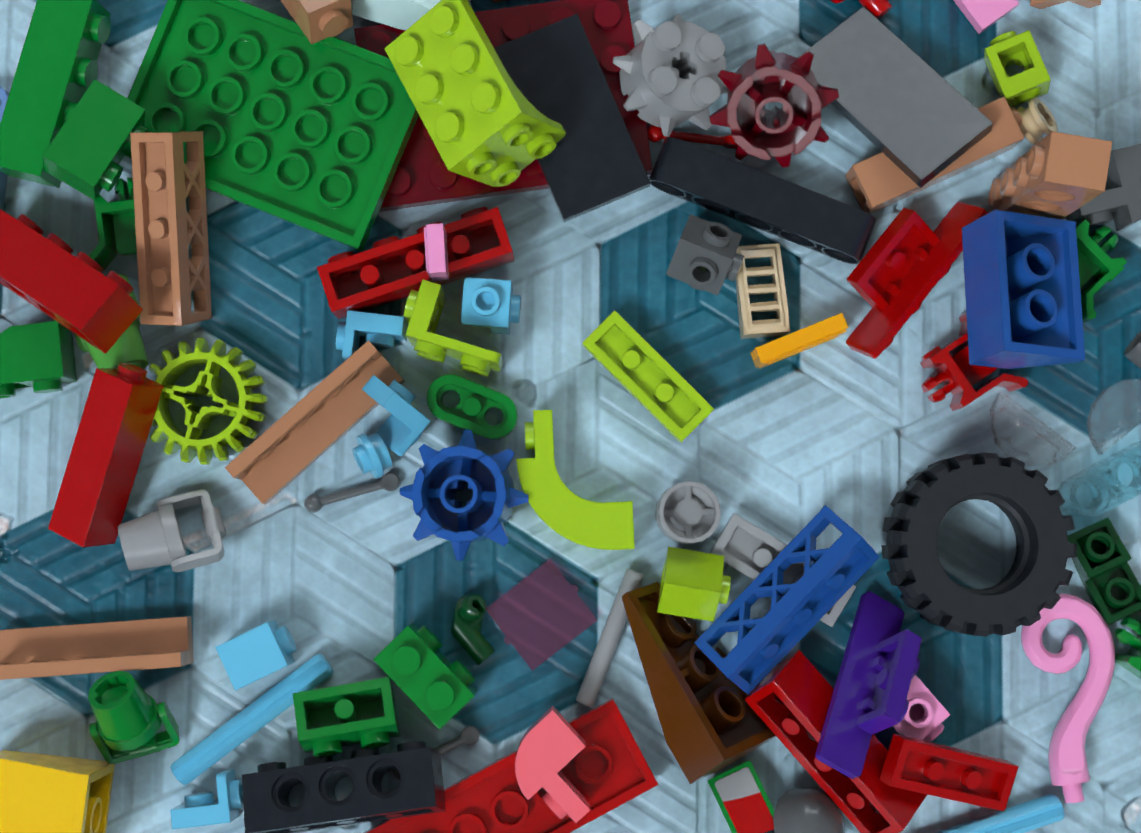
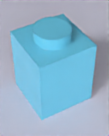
(257, 653)

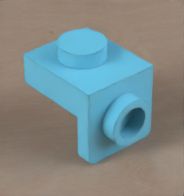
(490, 304)
(405, 422)

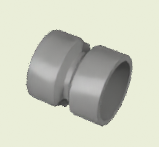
(688, 512)

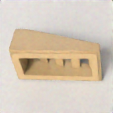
(762, 328)

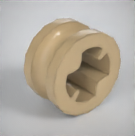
(1036, 120)

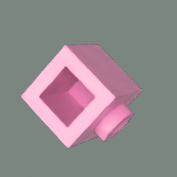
(923, 715)

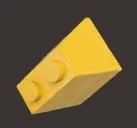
(53, 793)

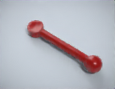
(655, 135)

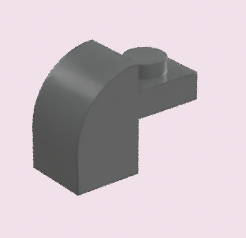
(1121, 195)

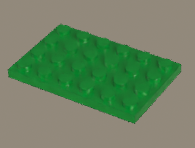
(281, 119)

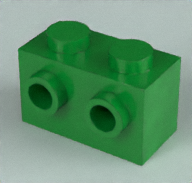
(94, 141)
(427, 674)
(346, 716)

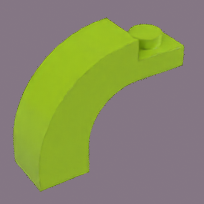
(574, 518)

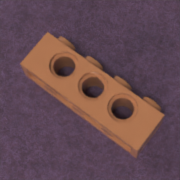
(1053, 177)

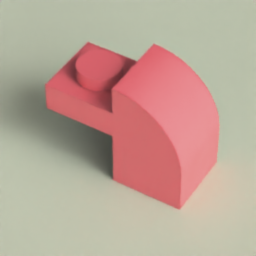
(540, 757)

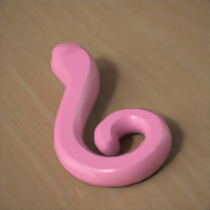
(1067, 744)

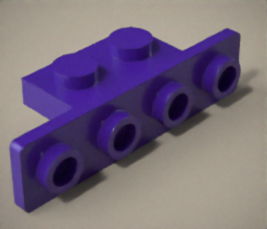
(869, 685)

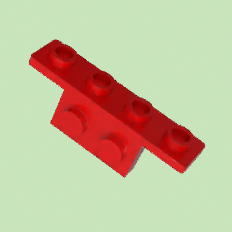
(903, 271)

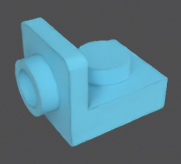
(377, 328)
(203, 810)

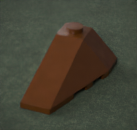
(695, 702)

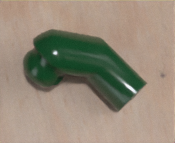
(467, 627)

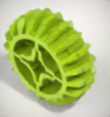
(206, 380)

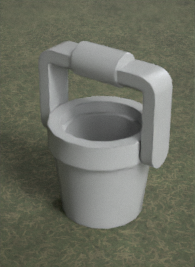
(157, 537)

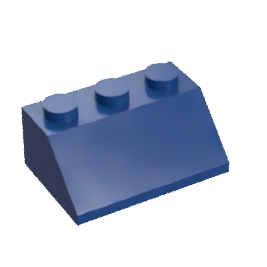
(1022, 291)

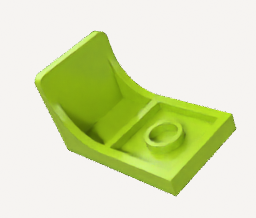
(468, 98)

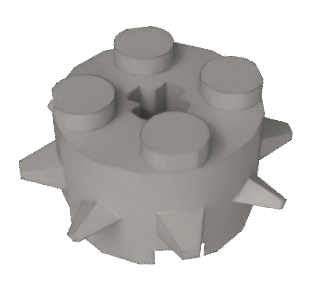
(672, 73)

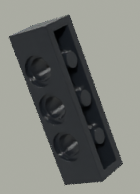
(418, 793)

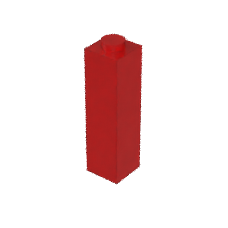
(105, 455)

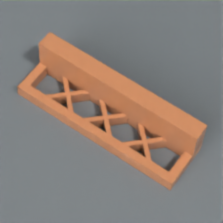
(167, 229)
(312, 425)
(96, 647)

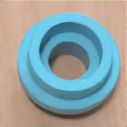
(371, 454)

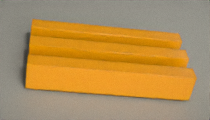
(799, 341)

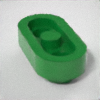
(473, 406)

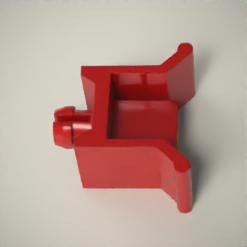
(961, 376)

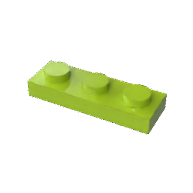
(647, 376)

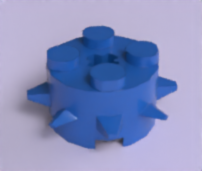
(449, 472)

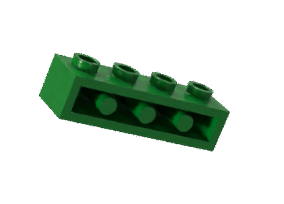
(49, 82)

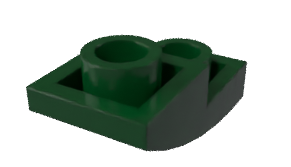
(1105, 571)

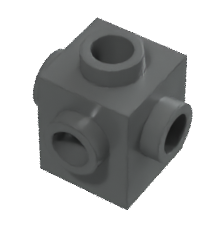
(706, 255)

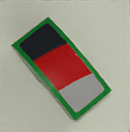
(743, 800)

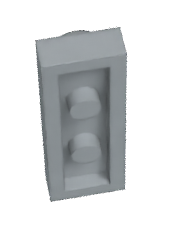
(753, 549)

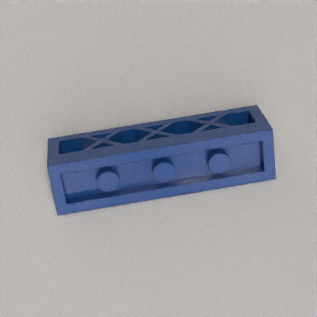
(797, 610)

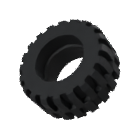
(1039, 534)

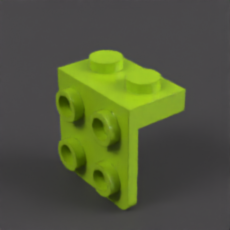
(423, 315)

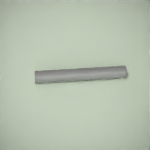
(608, 641)

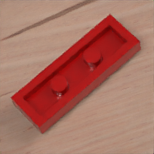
(948, 772)

